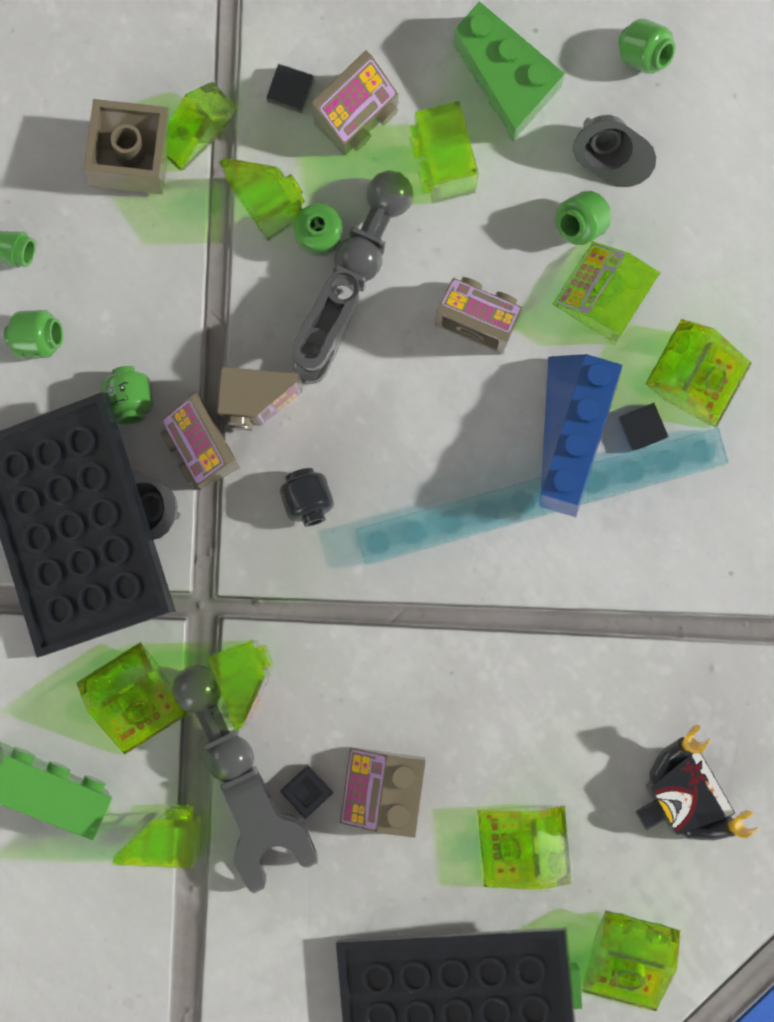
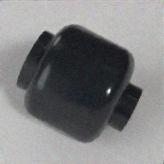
(306, 497)

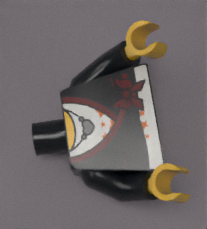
(690, 795)

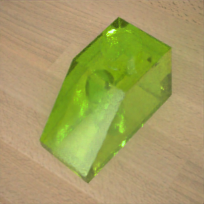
(198, 123)

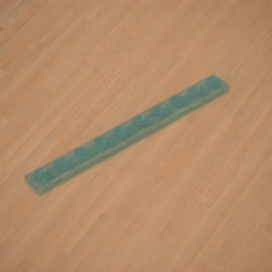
(522, 500)

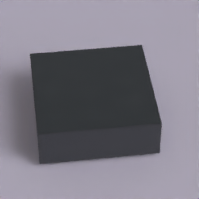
(290, 88)
(643, 427)
(306, 791)

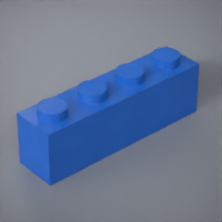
(576, 413)

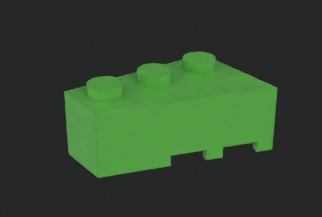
(506, 67)
(51, 792)

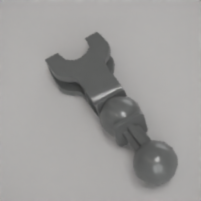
(356, 262)
(231, 762)

